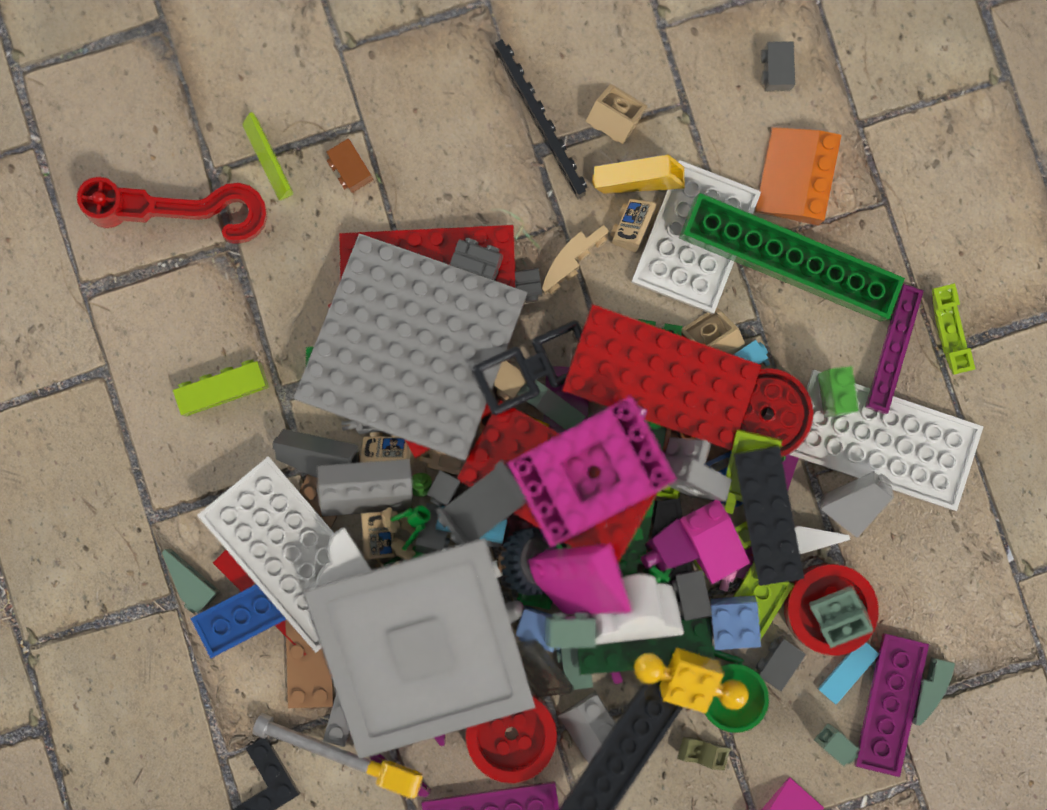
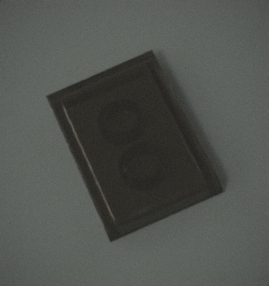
(541, 671)

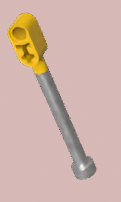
(388, 774)

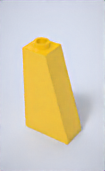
(640, 175)

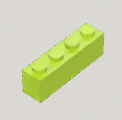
(221, 388)

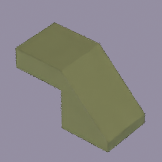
(704, 753)

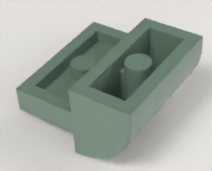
(841, 616)

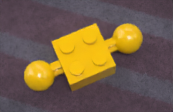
(691, 681)

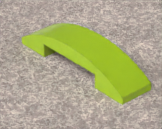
(951, 330)

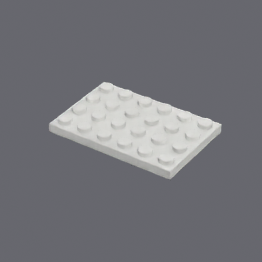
(679, 267)

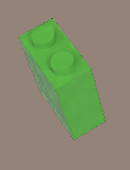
(838, 392)

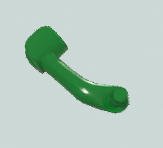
(728, 657)

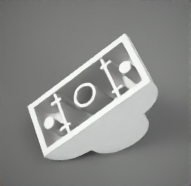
(344, 559)
(652, 614)

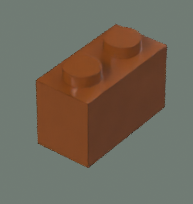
(349, 165)

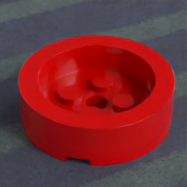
(790, 405)
(817, 583)
(515, 758)

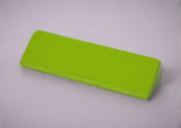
(267, 157)

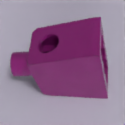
(669, 548)

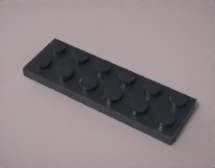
(769, 515)

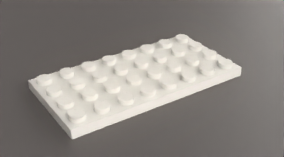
(912, 445)
(274, 540)

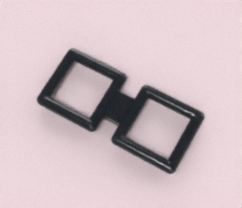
(531, 368)

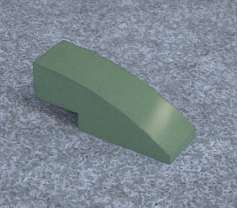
(932, 689)

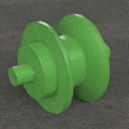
(421, 484)

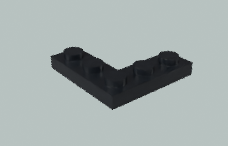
(279, 782)

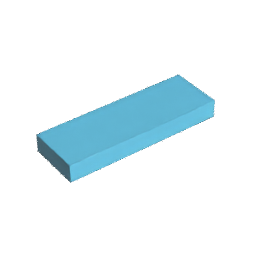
(848, 672)

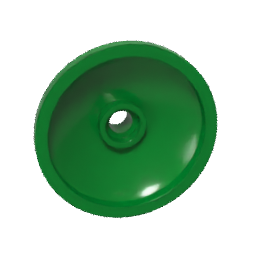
(752, 712)

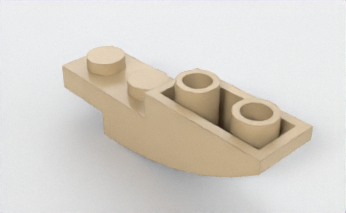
(565, 263)

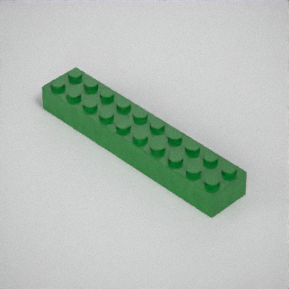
(791, 258)

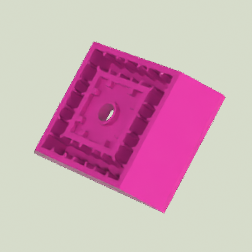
(558, 477)

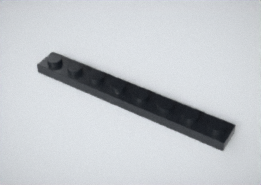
(536, 110)

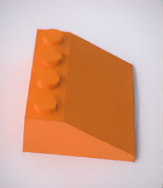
(798, 174)

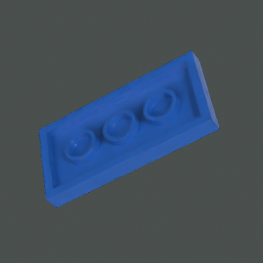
(236, 620)

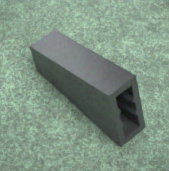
(309, 451)

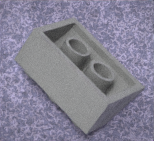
(588, 724)

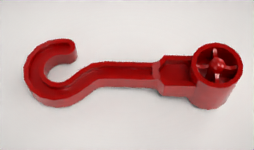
(110, 206)

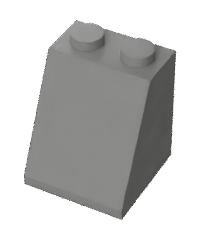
(858, 502)

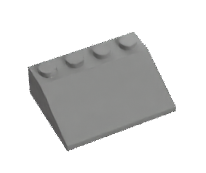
(364, 487)

